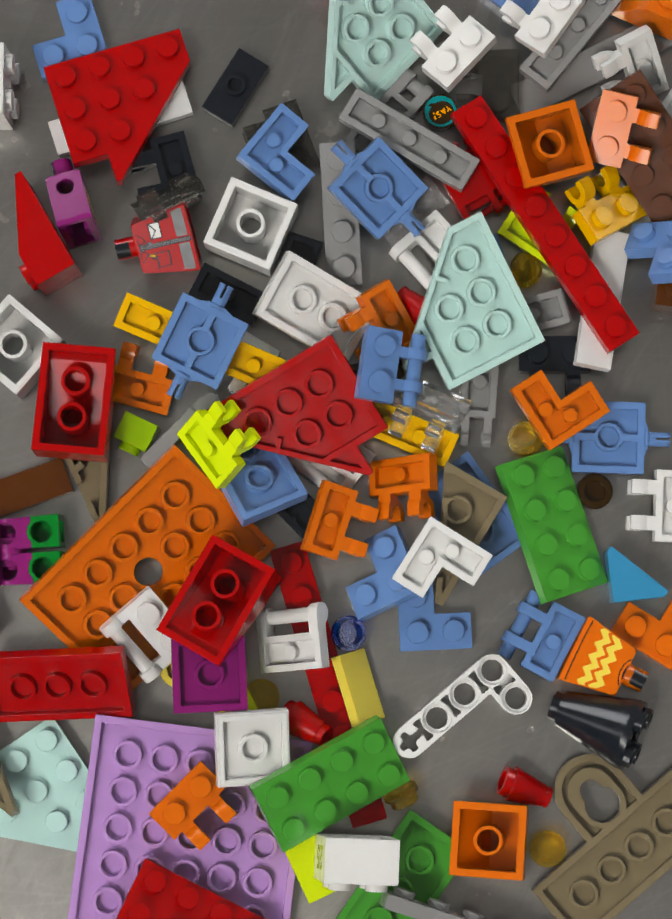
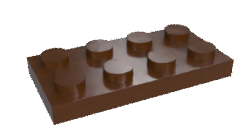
(653, 181)

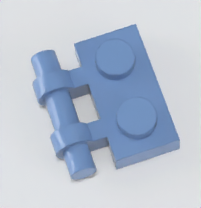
(380, 362)
(552, 640)

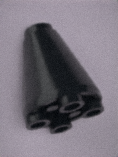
(603, 724)

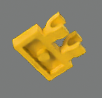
(609, 214)

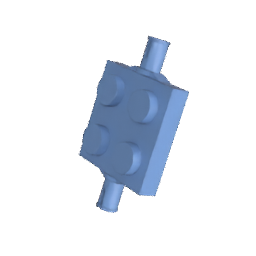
(377, 188)
(200, 340)
(615, 441)

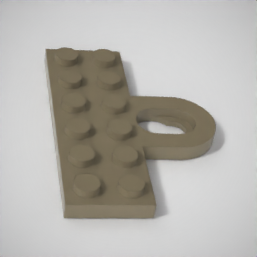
(619, 854)

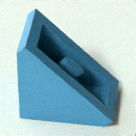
(627, 580)

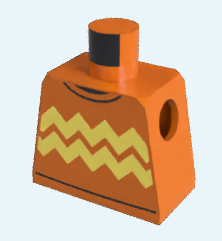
(601, 661)

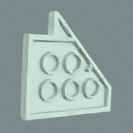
(372, 43)
(473, 306)
(47, 785)

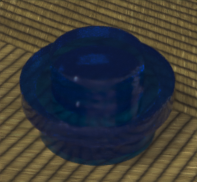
(348, 633)

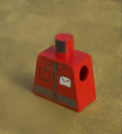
(163, 245)

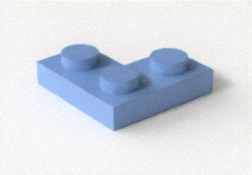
(81, 36)
(269, 157)
(654, 242)
(379, 591)
(424, 630)

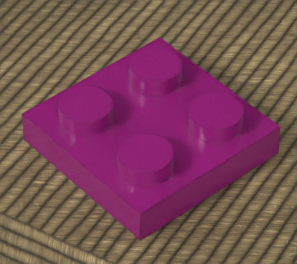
(204, 685)

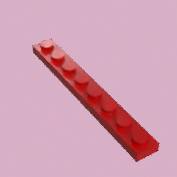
(545, 227)
(299, 591)

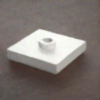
(250, 745)

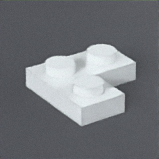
(438, 548)

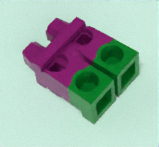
(28, 533)

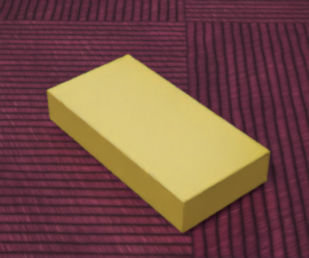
(357, 686)

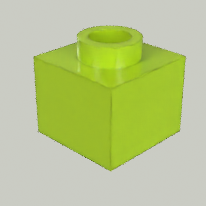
(135, 434)

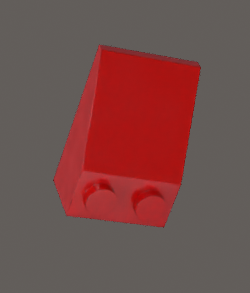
(44, 254)
(74, 402)
(219, 600)

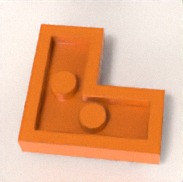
(554, 417)
(646, 632)

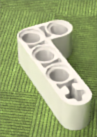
(455, 711)

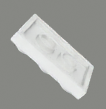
(308, 303)

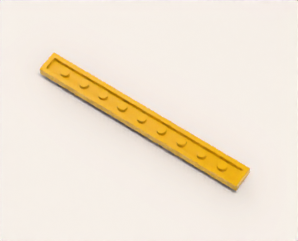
(250, 363)

